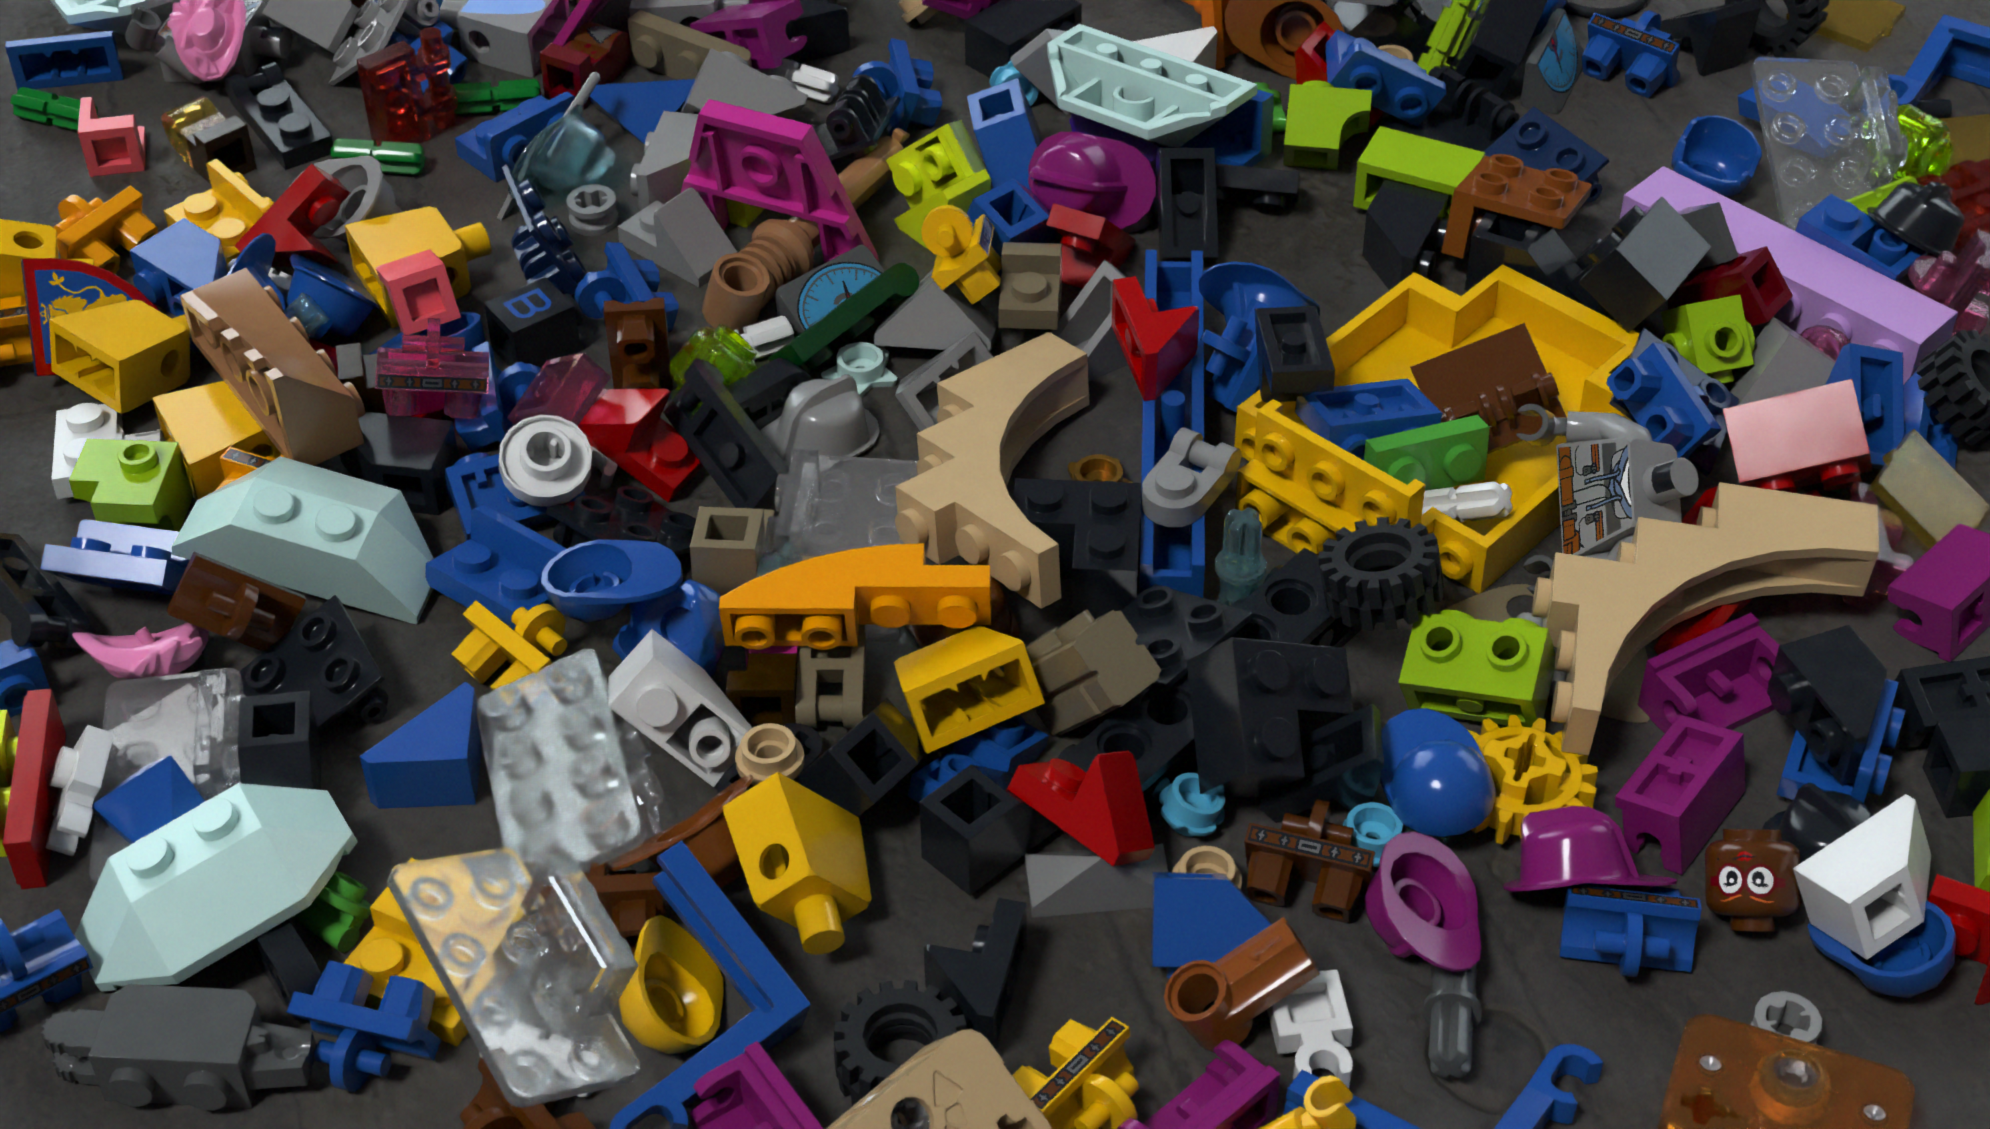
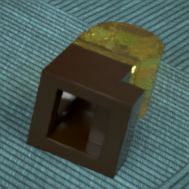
(204, 134)

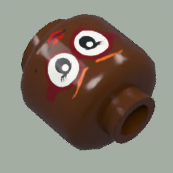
(1752, 878)

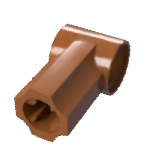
(1241, 983)

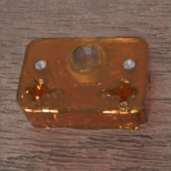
(1766, 1080)

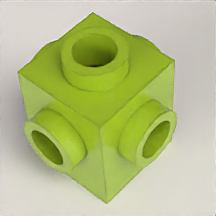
(1711, 335)

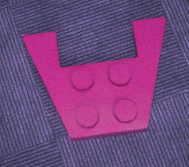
(772, 167)

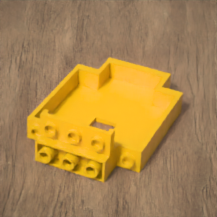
(1315, 488)

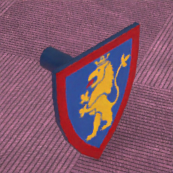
(66, 287)

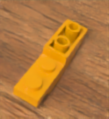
(831, 594)

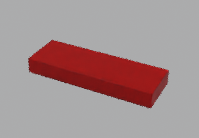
(30, 794)

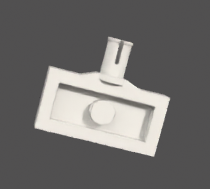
(73, 429)

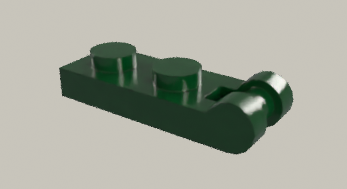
(850, 316)

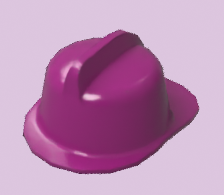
(1093, 177)
(1575, 848)
(1425, 903)

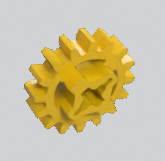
(1531, 774)

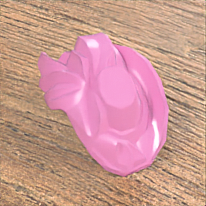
(208, 35)
(146, 652)

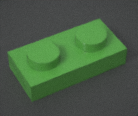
(1434, 454)

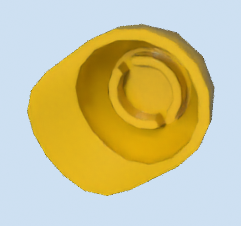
(674, 992)

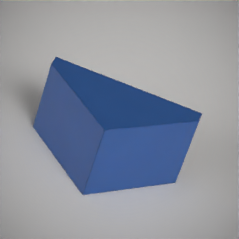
(1879, 393)
(429, 758)

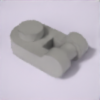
(1180, 496)

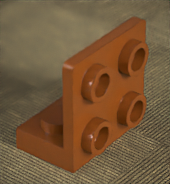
(1515, 190)

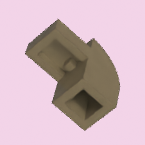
(1030, 285)
(728, 546)

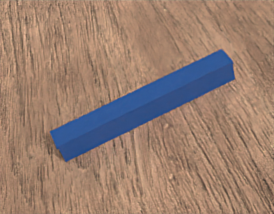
(1173, 554)

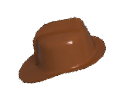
(1276, 28)
(704, 835)

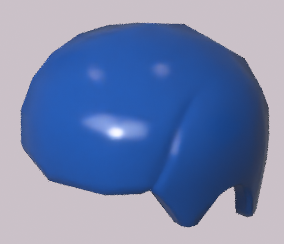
(1717, 154)

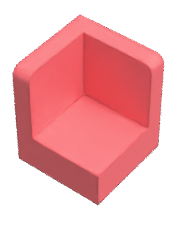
(110, 143)
(419, 291)

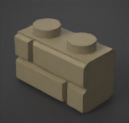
(1089, 669)

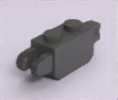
(178, 1048)

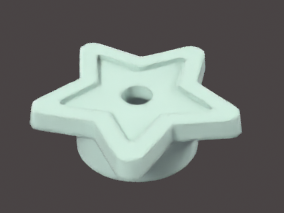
(865, 364)

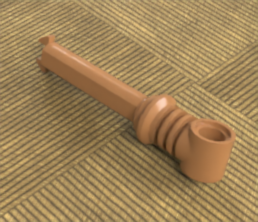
(785, 248)

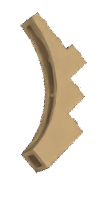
(967, 458)
(1738, 550)

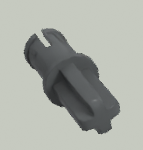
(1452, 1016)

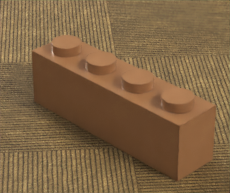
(274, 368)

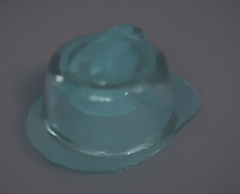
(565, 155)

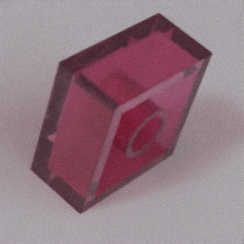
(563, 389)

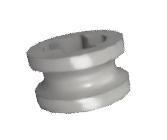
(592, 210)
(1791, 1010)

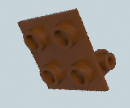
(1493, 382)

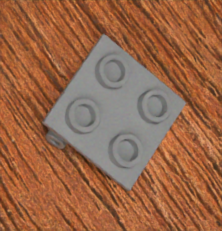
(376, 24)

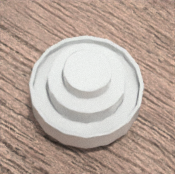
(545, 460)

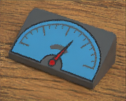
(1552, 66)
(825, 287)

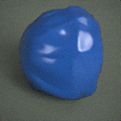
(684, 618)

